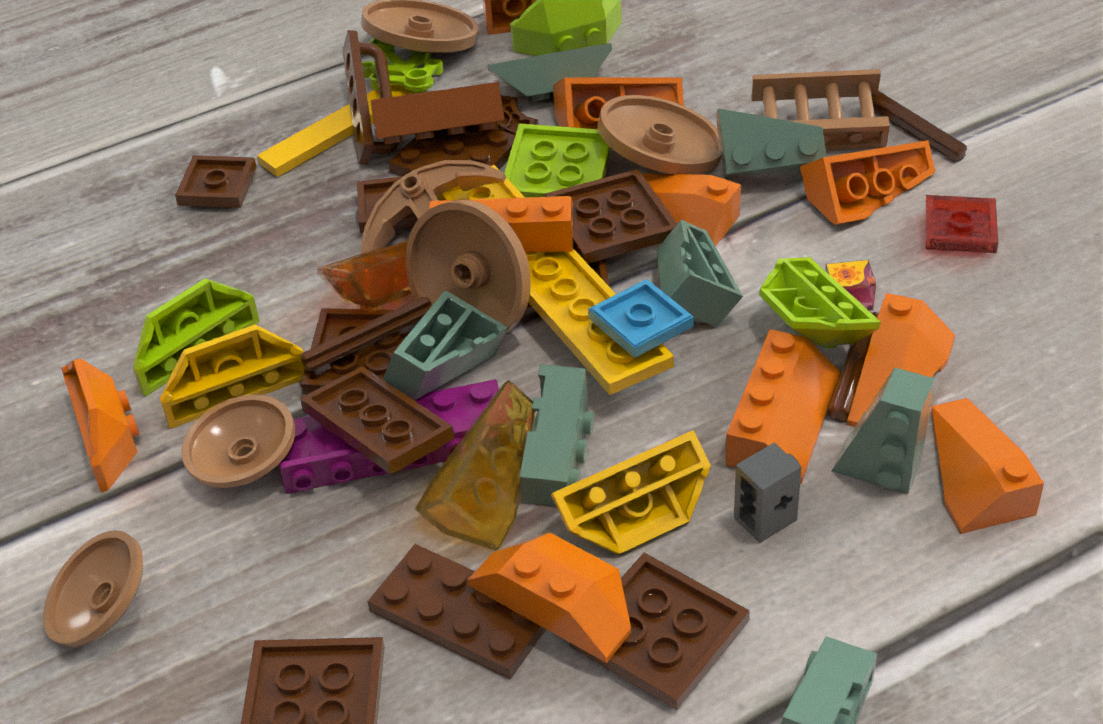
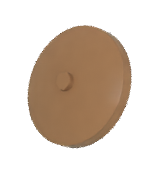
(419, 25)
(660, 134)
(472, 256)

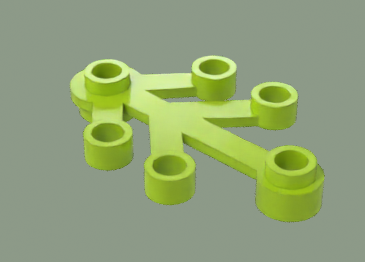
(412, 78)

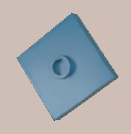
(640, 318)

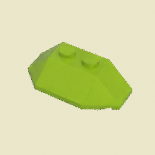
(565, 25)
(816, 303)
(186, 321)

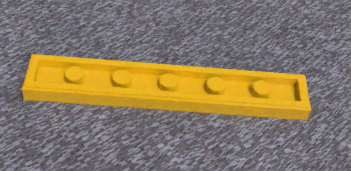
(316, 137)

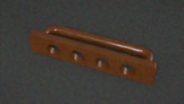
(357, 94)

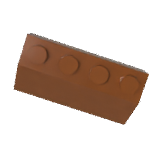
(437, 111)

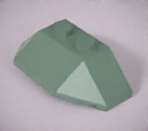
(538, 74)

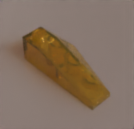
(479, 481)

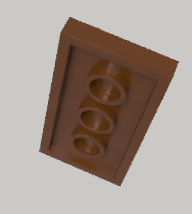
(377, 419)
(436, 603)

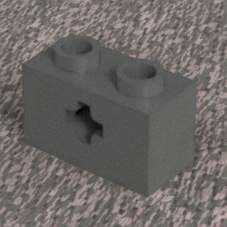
(767, 492)

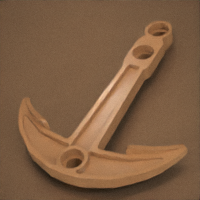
(429, 183)

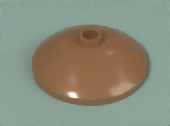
(238, 441)
(93, 589)

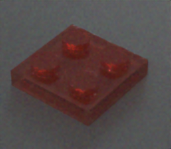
(961, 224)

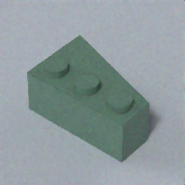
(765, 144)
(890, 434)

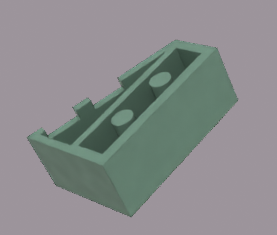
(696, 274)
(443, 346)
(557, 436)
(832, 685)

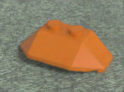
(101, 420)
(559, 591)

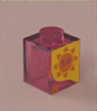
(856, 279)

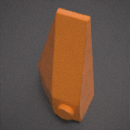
(582, 98)
(861, 182)
(699, 200)
(907, 339)
(982, 469)

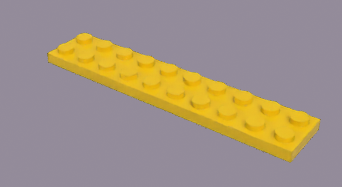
(562, 293)

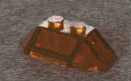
(370, 277)

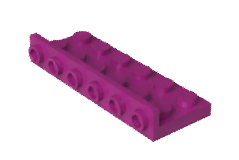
(324, 459)

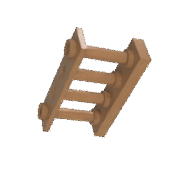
(838, 131)

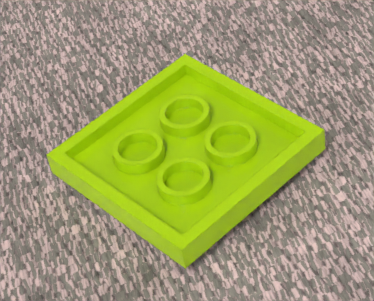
(555, 158)

